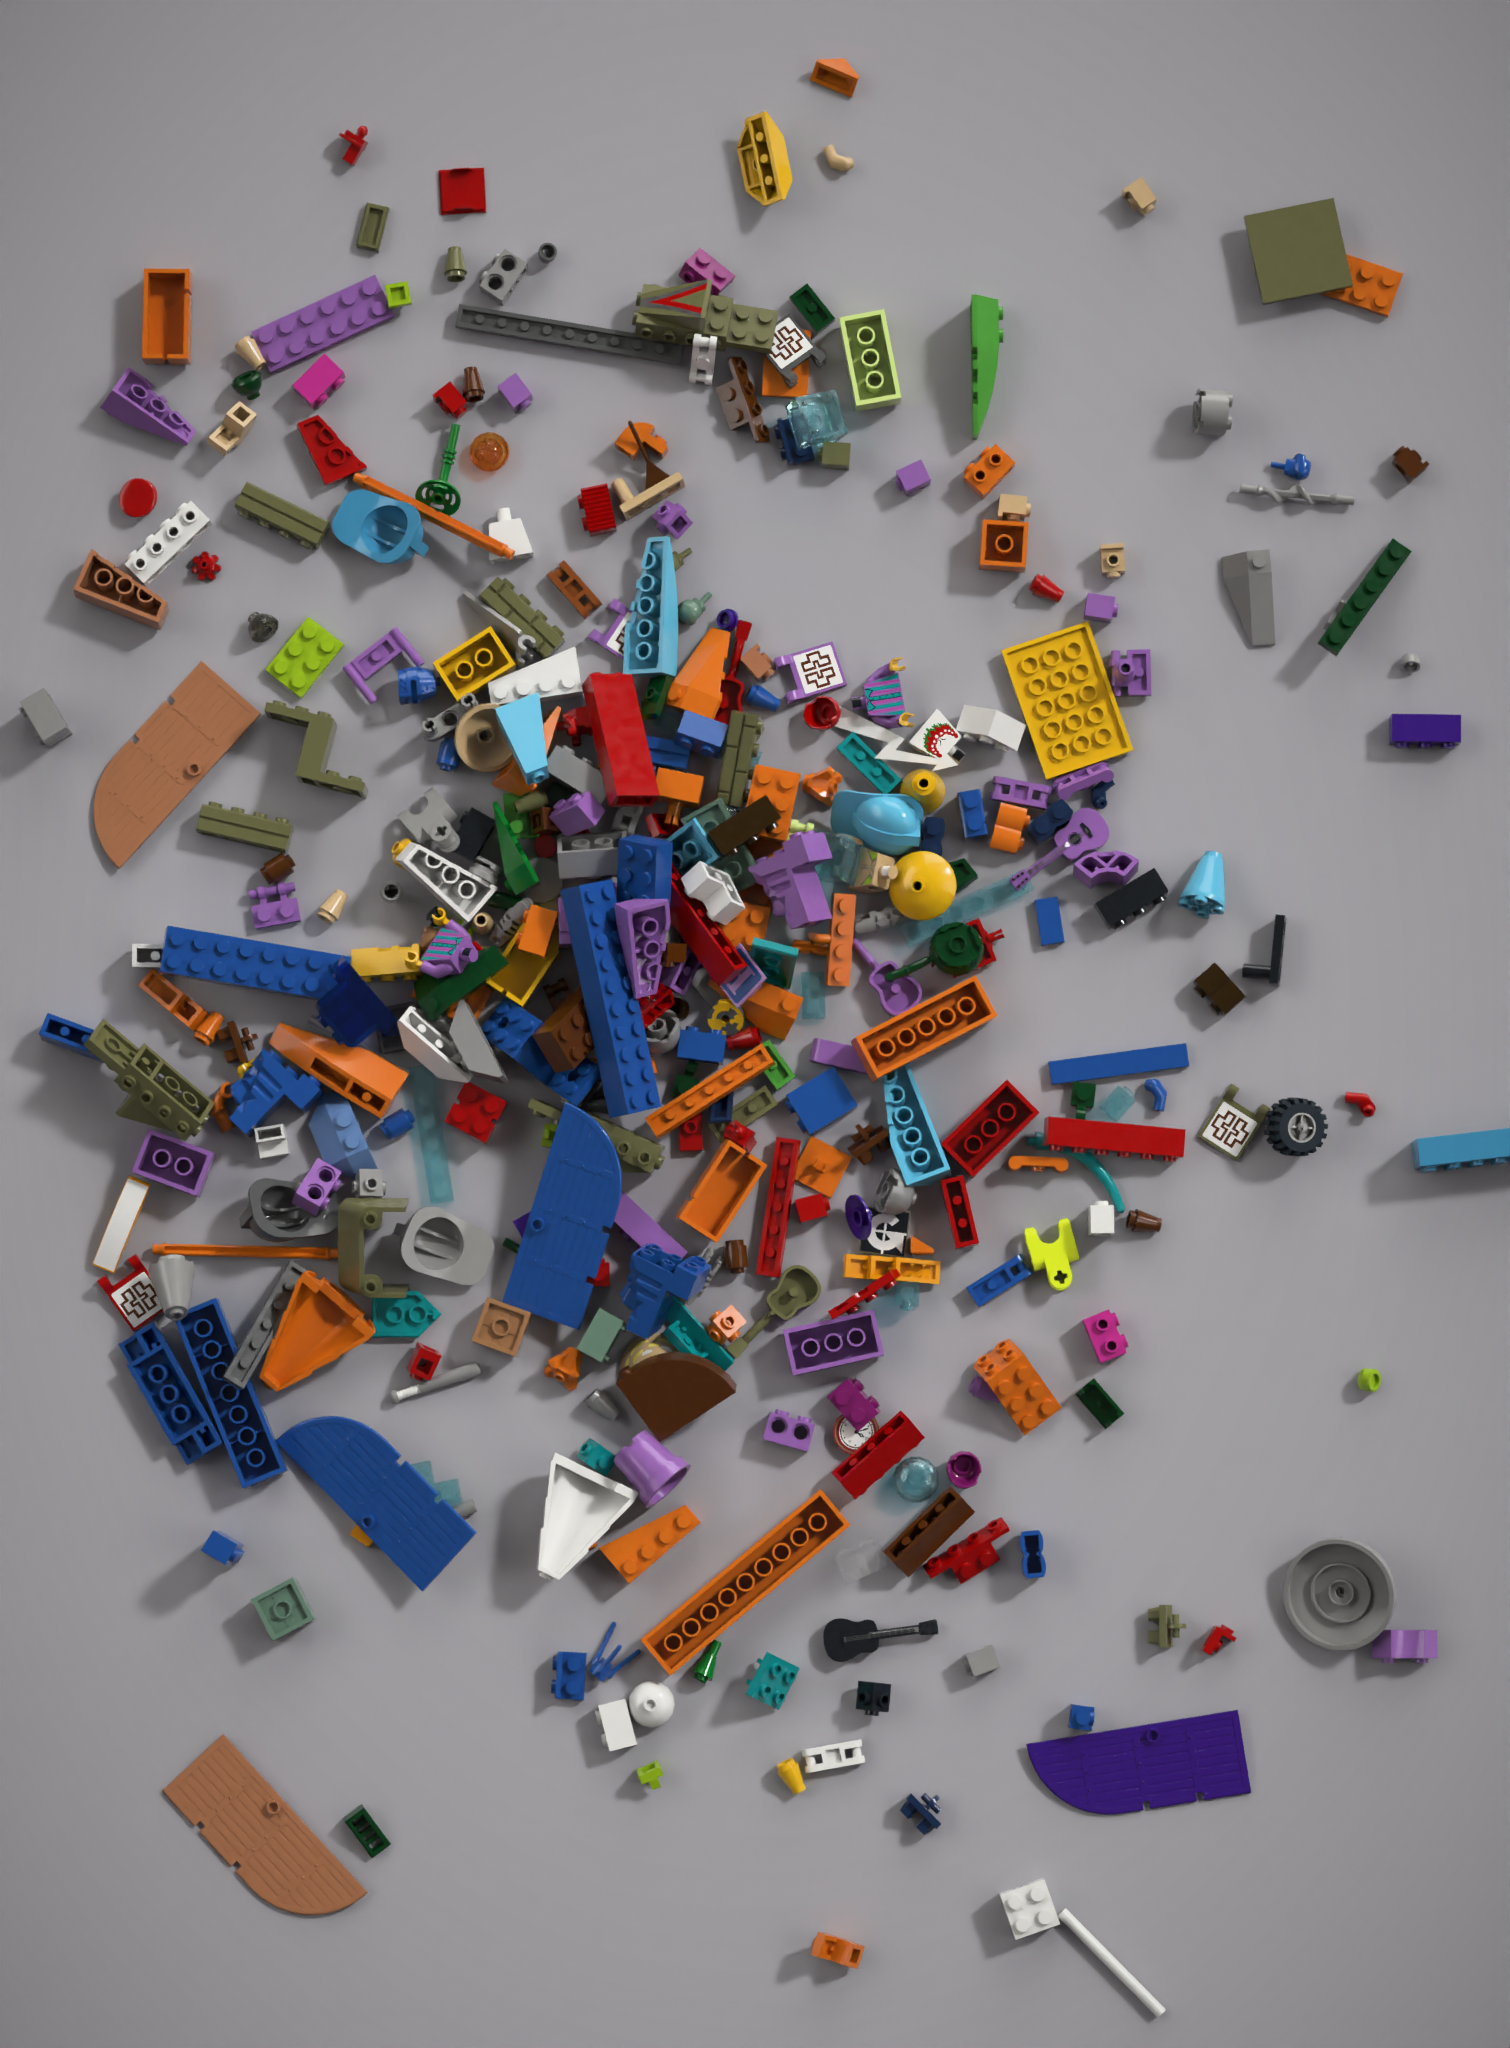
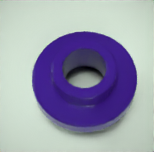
(727, 620)

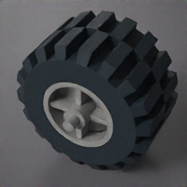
(1295, 1126)

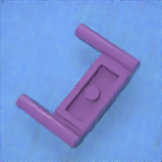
(376, 658)

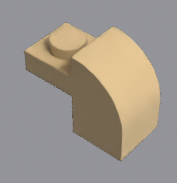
(234, 428)

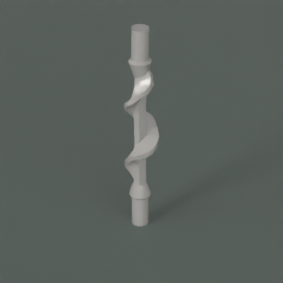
(1296, 491)

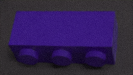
(1424, 730)

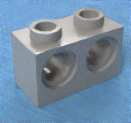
(509, 279)

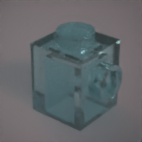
(907, 1295)

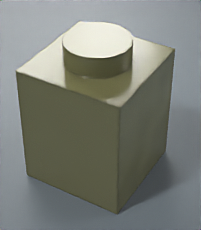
(834, 455)

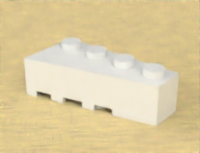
(552, 679)

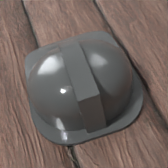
(277, 1219)

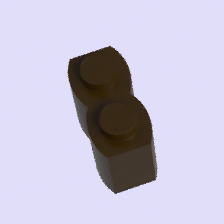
(1218, 990)

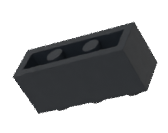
(1131, 899)

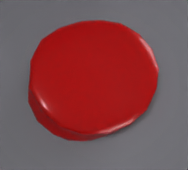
(137, 497)

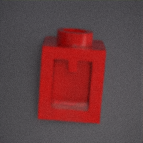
(1213, 1641)

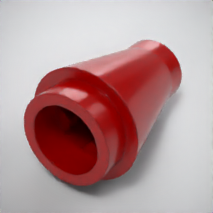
(1045, 588)
(745, 1039)

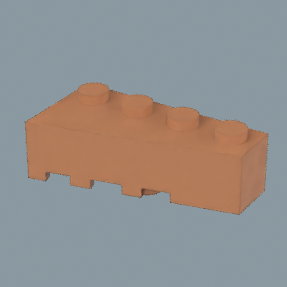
(118, 592)

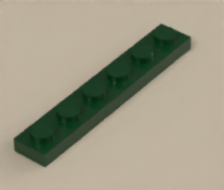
(1364, 597)

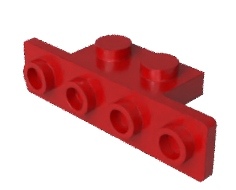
(969, 1555)

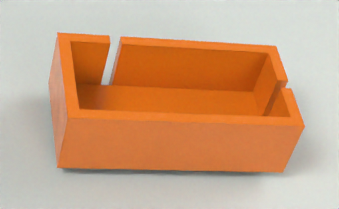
(167, 316)
(721, 1190)

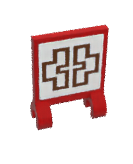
(134, 1295)

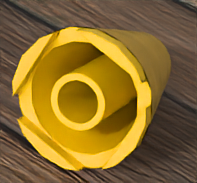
(930, 796)

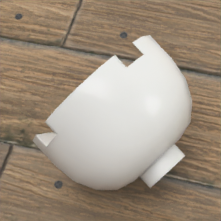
(651, 1704)

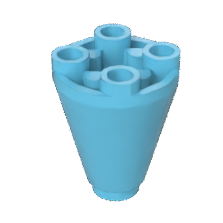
(1206, 887)

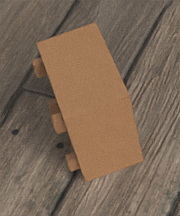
(501, 1327)

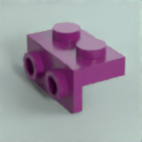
(703, 267)
(854, 1403)

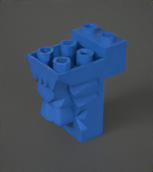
(267, 1088)
(655, 1282)

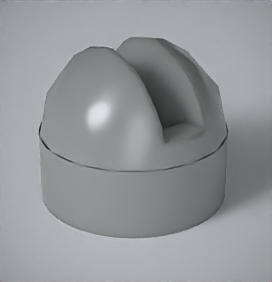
(1410, 663)

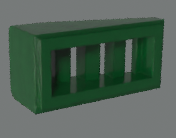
(356, 1813)

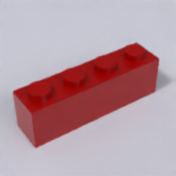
(878, 1455)

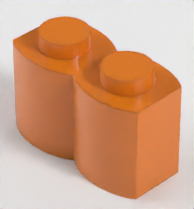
(1008, 829)

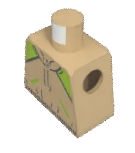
(874, 872)

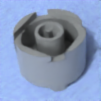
(1212, 412)

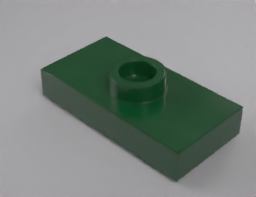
(655, 697)

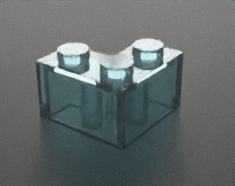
(447, 1490)

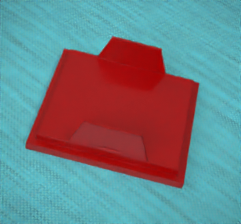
(462, 191)

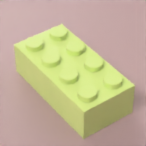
(870, 360)

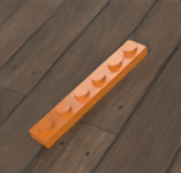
(709, 1091)

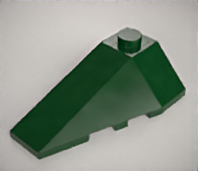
(442, 995)

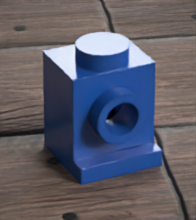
(1081, 1717)

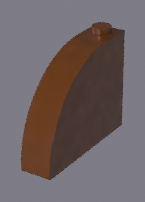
(674, 1389)

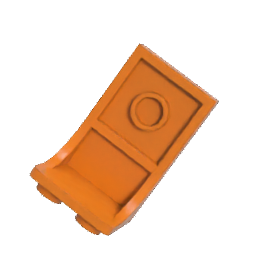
(1017, 1385)

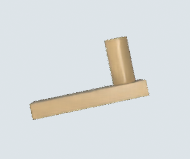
(634, 505)

